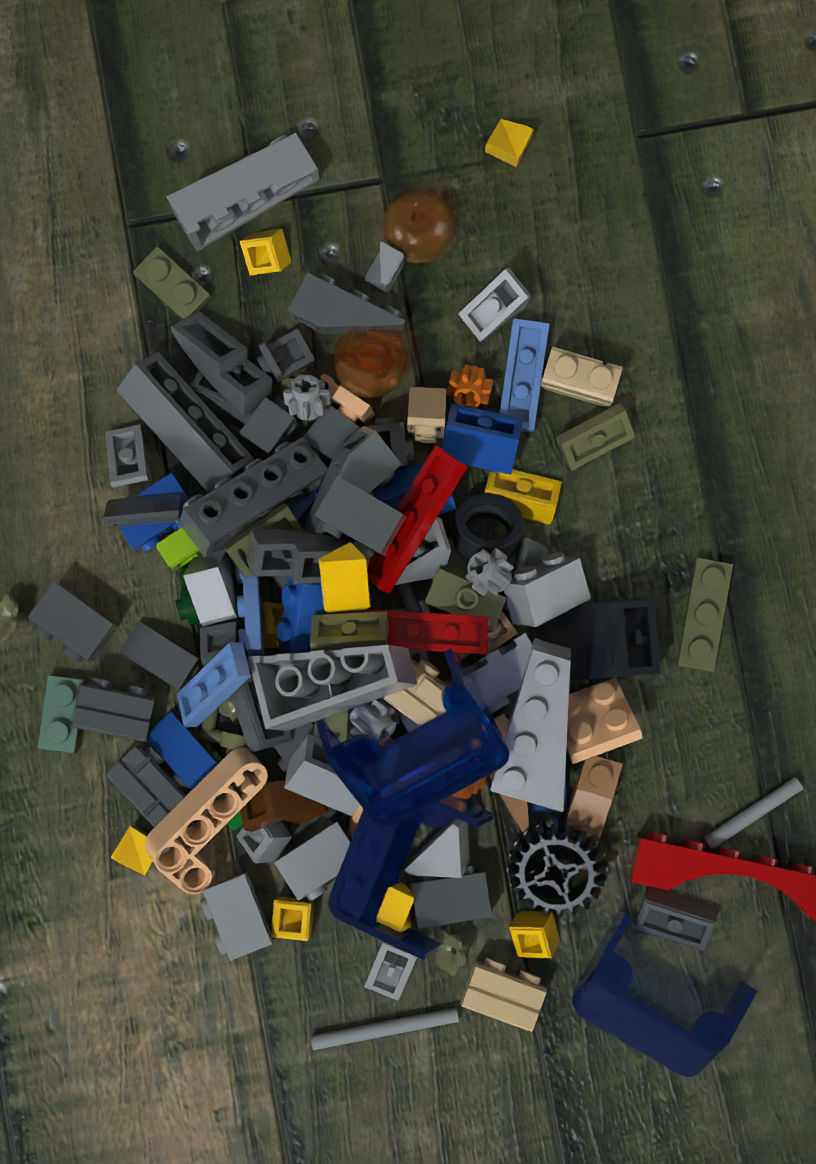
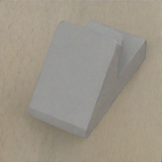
(495, 305)
(127, 456)

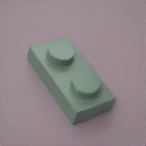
(57, 714)

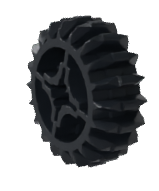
(583, 855)

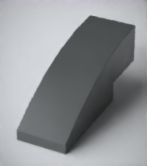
(223, 362)
(290, 553)

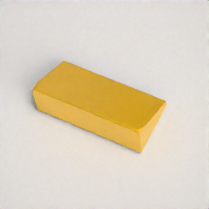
(531, 493)
(344, 580)

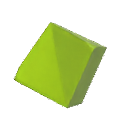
(177, 549)

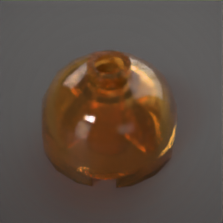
(418, 241)
(370, 363)

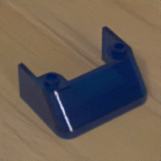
(425, 762)
(375, 864)
(603, 1002)

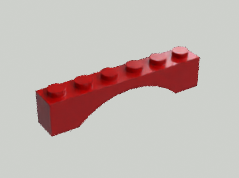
(669, 865)

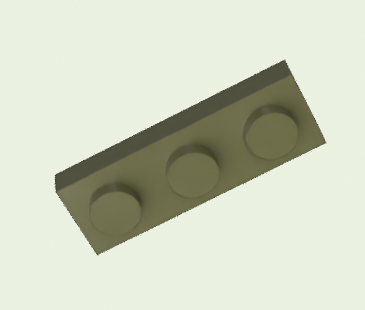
(704, 615)

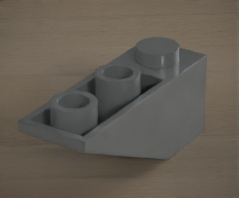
(336, 311)
(361, 461)

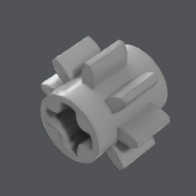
(306, 397)
(489, 572)
(373, 719)

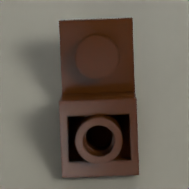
(277, 804)

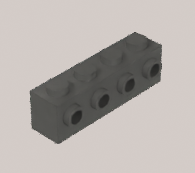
(183, 422)
(243, 500)

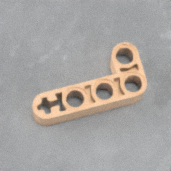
(185, 842)

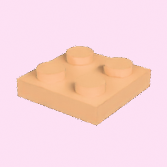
(599, 721)

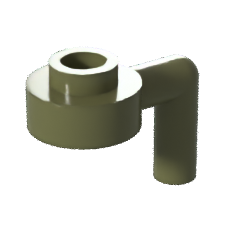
(227, 739)

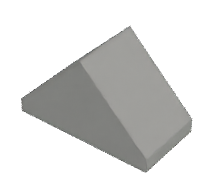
(429, 556)
(212, 587)
(444, 853)
(390, 971)

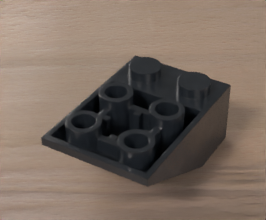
(608, 639)

